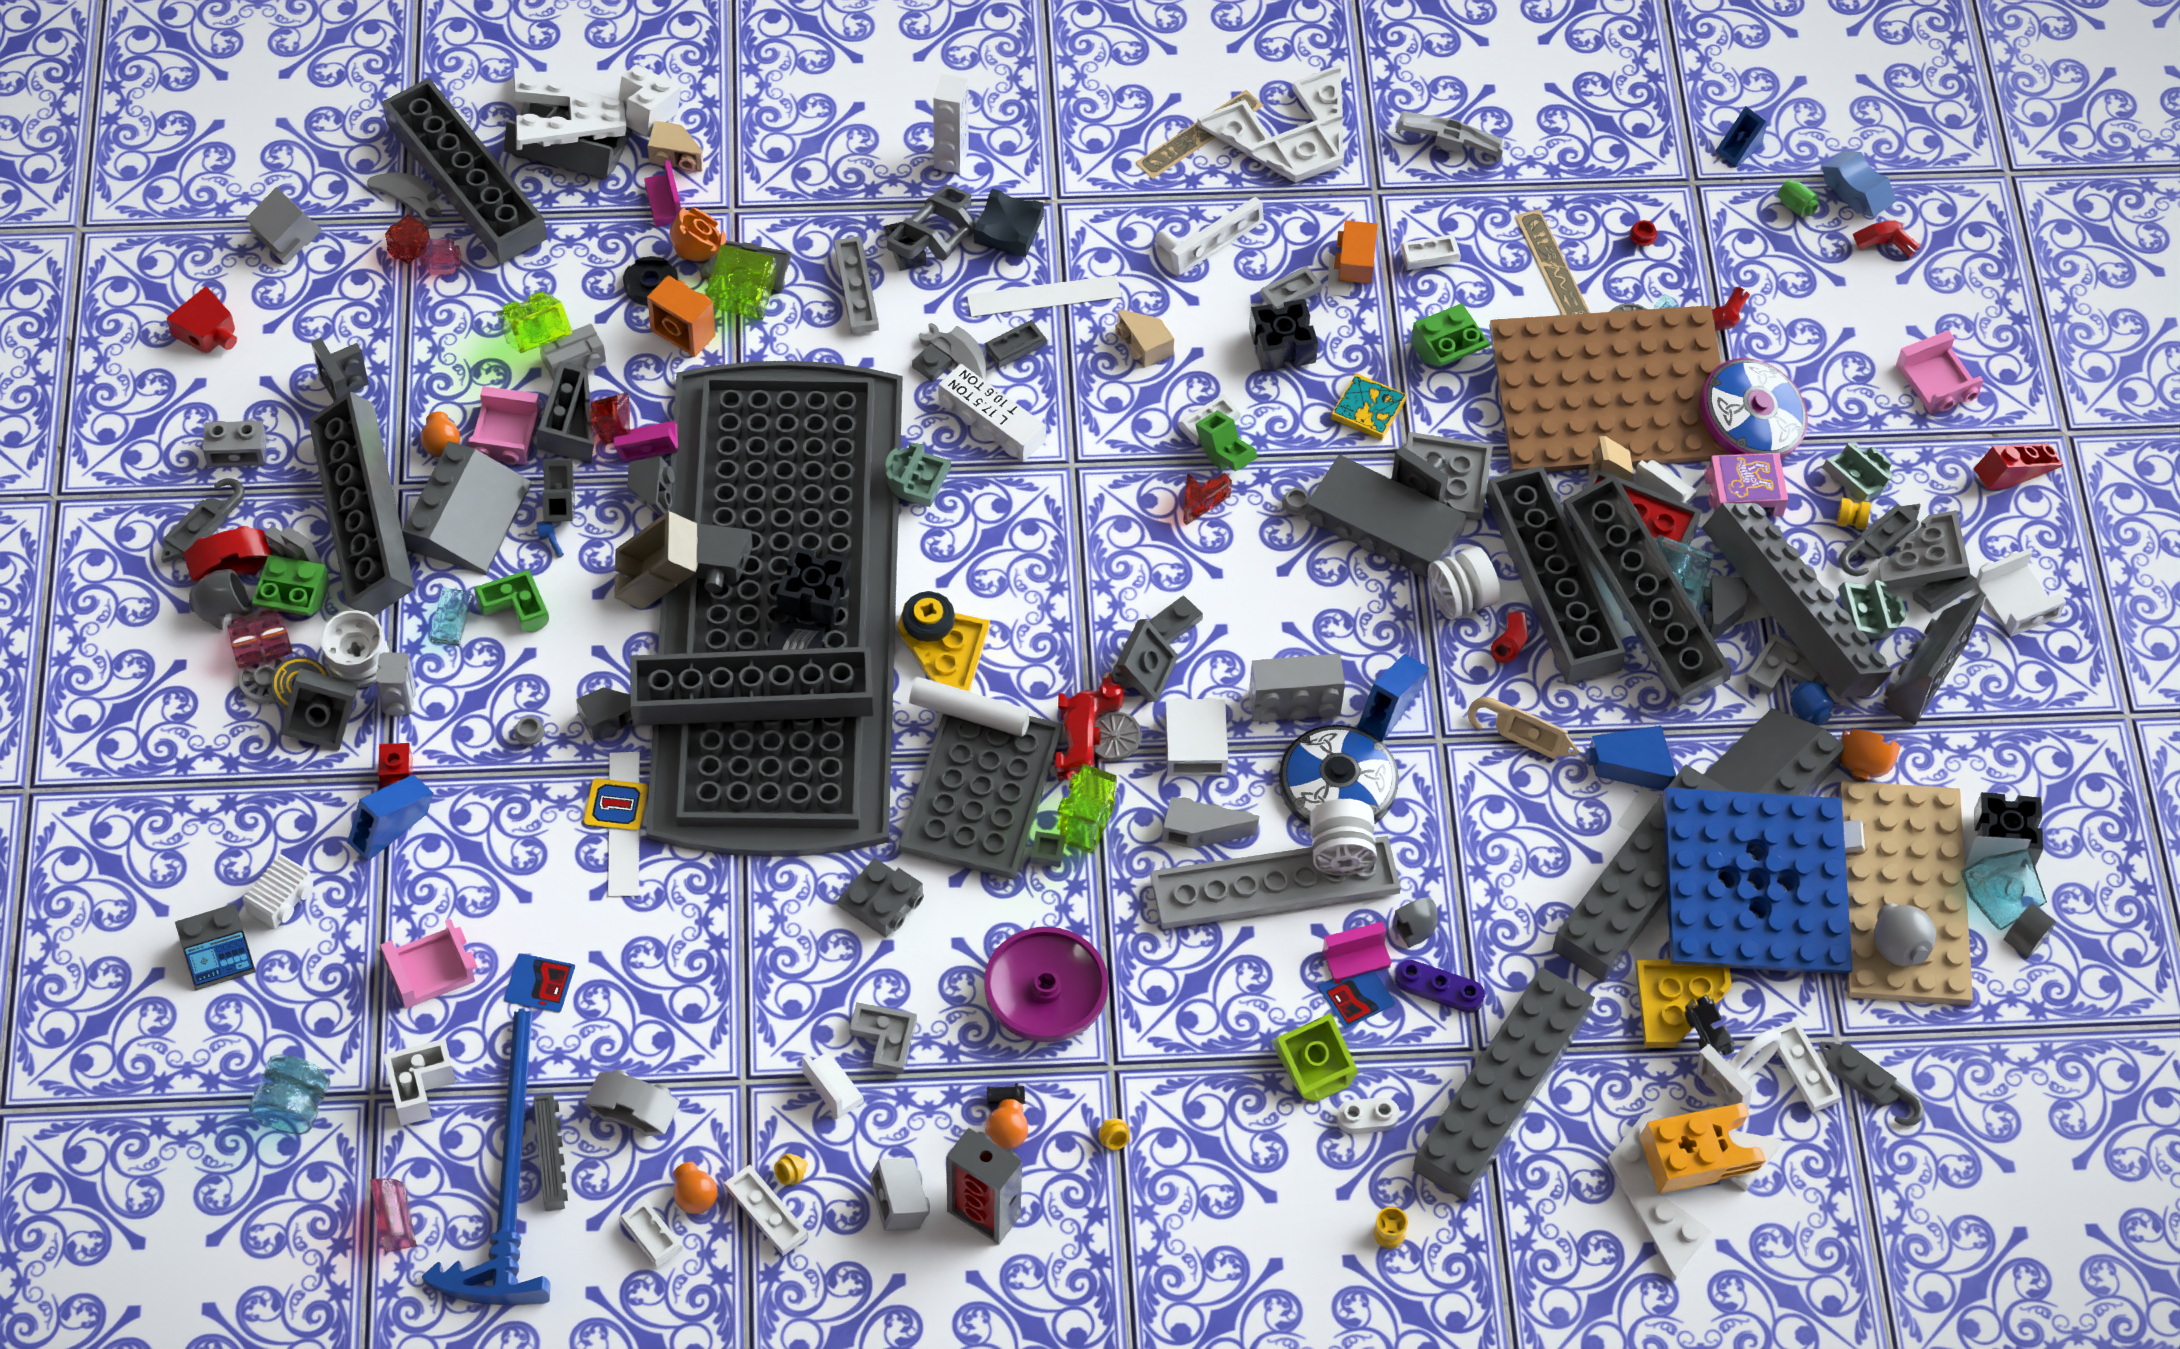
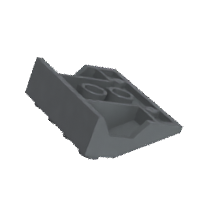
(587, 155)

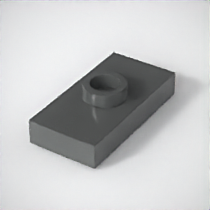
(1015, 344)
(1940, 593)

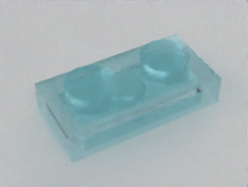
(451, 616)

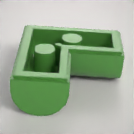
(516, 592)

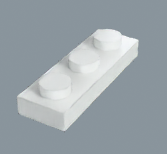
(1806, 1067)
(766, 1210)

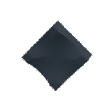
(1008, 223)

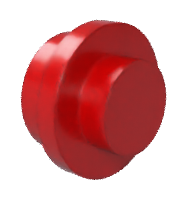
(1643, 233)

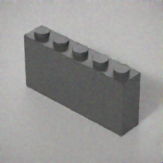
(1384, 516)

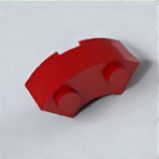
(238, 549)

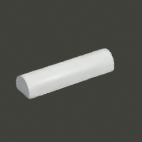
(969, 706)

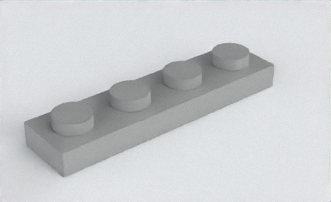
(856, 285)

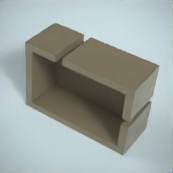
(656, 560)

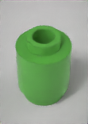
(1798, 198)

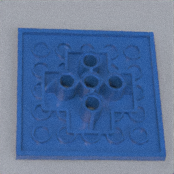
(1794, 844)

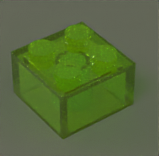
(742, 281)
(533, 321)
(1087, 808)

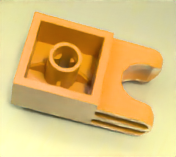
(1697, 1148)

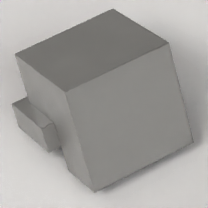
(282, 225)

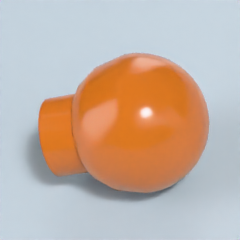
(438, 432)
(1007, 1125)
(694, 1189)

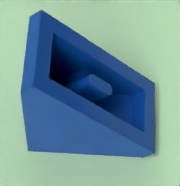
(1743, 137)

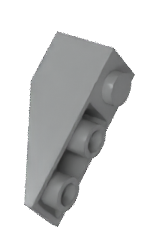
(1201, 824)

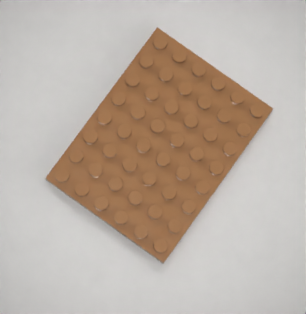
(1605, 376)

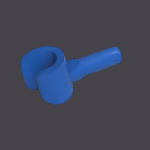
(546, 530)

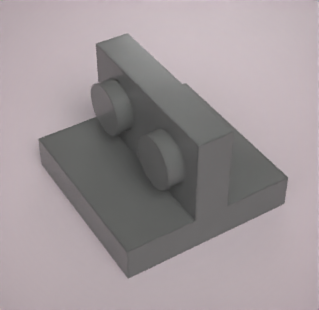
(340, 370)
(1145, 661)

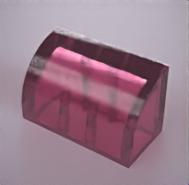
(393, 1214)

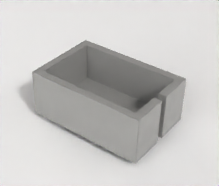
(1296, 687)

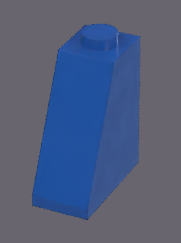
(1392, 696)
(1633, 757)
(387, 815)

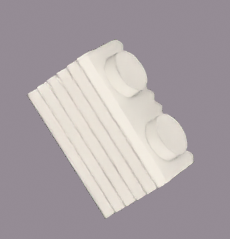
(278, 892)

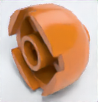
(695, 235)
(1867, 754)

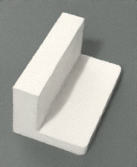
(1659, 479)
(831, 1083)

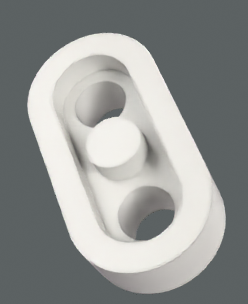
(1369, 1117)

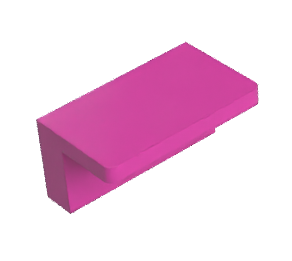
(663, 197)
(647, 441)
(1356, 951)

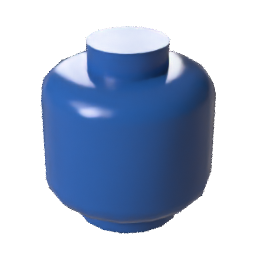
(1812, 702)

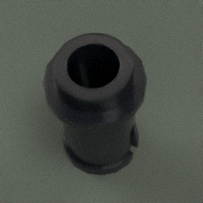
(998, 1094)

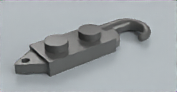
(201, 521)
(1881, 536)
(1870, 1079)

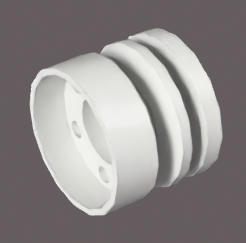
(1464, 582)
(349, 636)
(1343, 837)

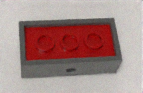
(1659, 513)
(984, 1185)

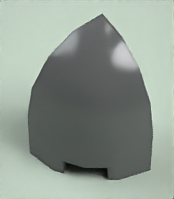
(1416, 920)

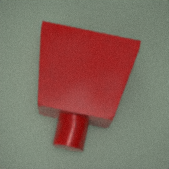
(203, 323)

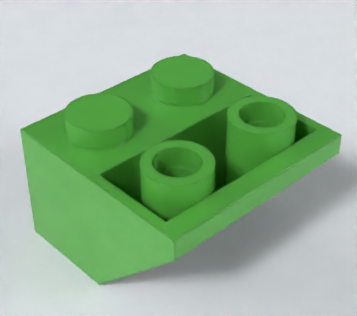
(1447, 336)
(292, 586)

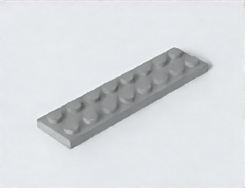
(1264, 886)

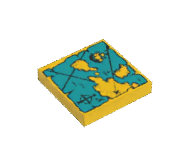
(1368, 406)

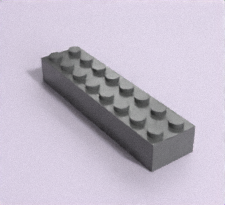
(464, 170)
(361, 504)
(1555, 575)
(1646, 590)
(1797, 599)
(751, 685)
(1625, 892)
(1503, 1084)

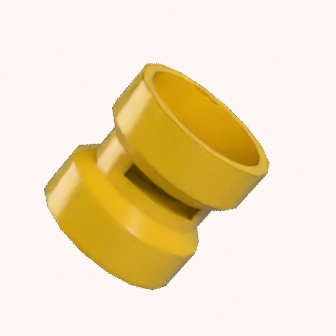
(1853, 514)
(1390, 1220)

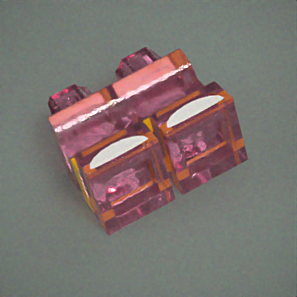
(263, 631)

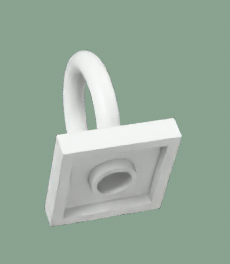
(1728, 1077)

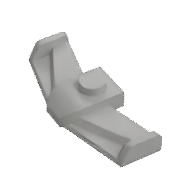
(1451, 133)

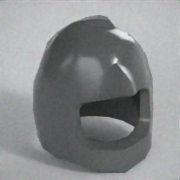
(217, 595)

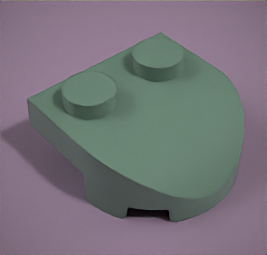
(1860, 471)
(916, 474)
(1872, 608)

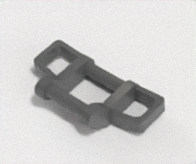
(929, 237)

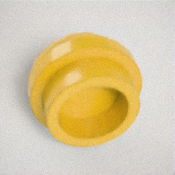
(1114, 1134)
(790, 1169)

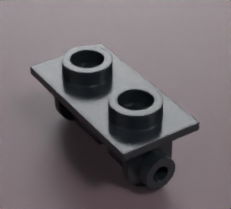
(1702, 1017)

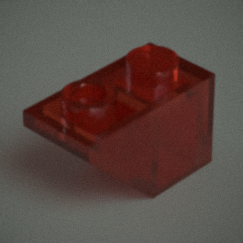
(611, 417)

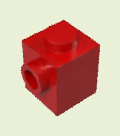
(394, 763)

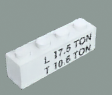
(950, 123)
(991, 413)

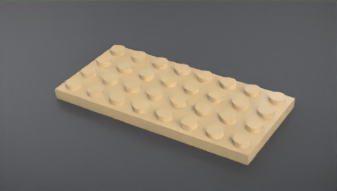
(1908, 860)

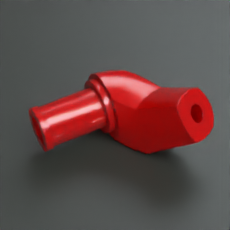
(1886, 233)
(1728, 315)
(1512, 641)

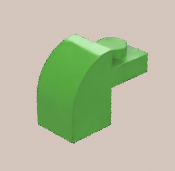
(1222, 444)

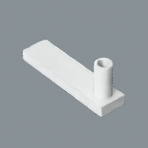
(1212, 238)

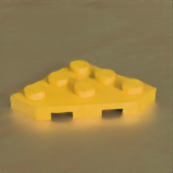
(955, 656)
(1665, 993)

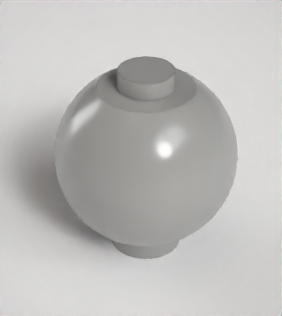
(1904, 934)

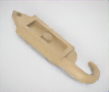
(1525, 728)

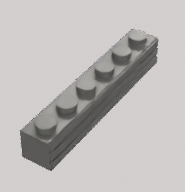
(549, 1153)

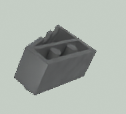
(567, 416)

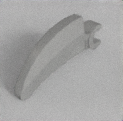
(410, 191)
(958, 346)

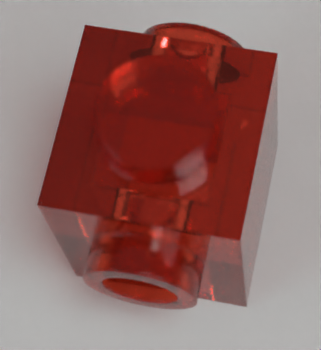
(407, 239)

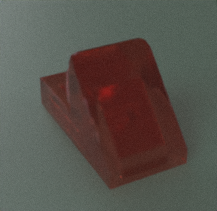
(1202, 499)

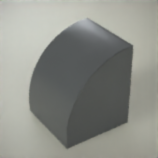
(2030, 930)

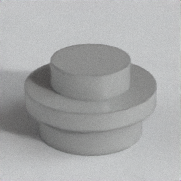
(1295, 501)
(529, 731)

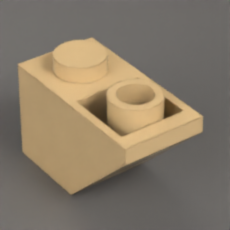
(676, 145)
(1146, 336)
(1611, 459)

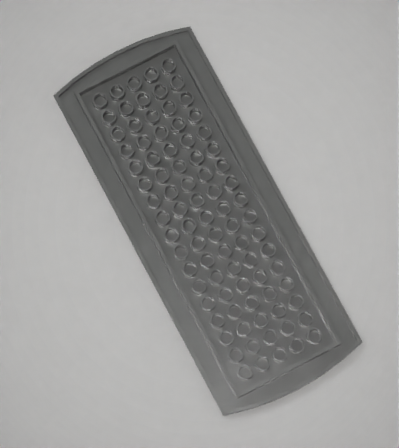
(800, 465)

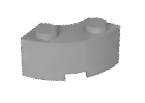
(632, 1102)

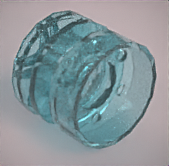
(289, 1094)

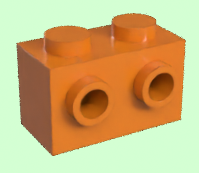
(1357, 251)

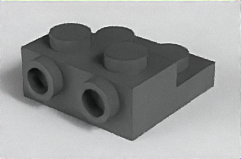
(882, 897)

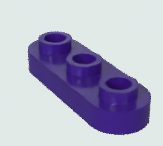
(1450, 994)

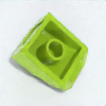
(1316, 1058)

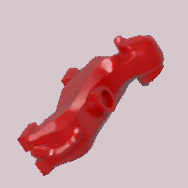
(1080, 722)

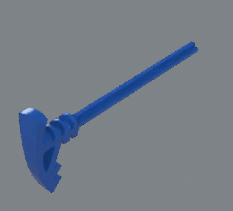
(505, 1241)

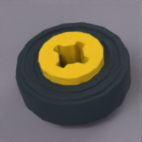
(933, 626)

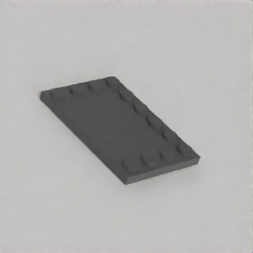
(980, 795)

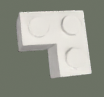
(647, 99)
(412, 1073)

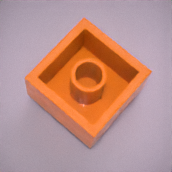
(681, 315)

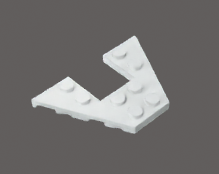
(588, 112)
(1299, 151)
(1673, 1230)

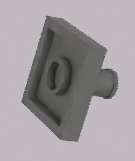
(1421, 474)

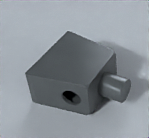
(721, 554)

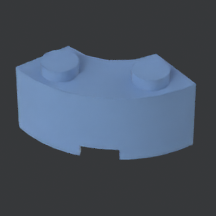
(1858, 183)

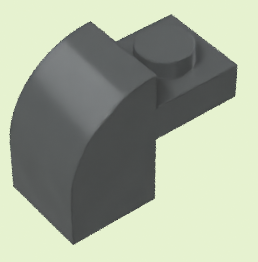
(558, 490)

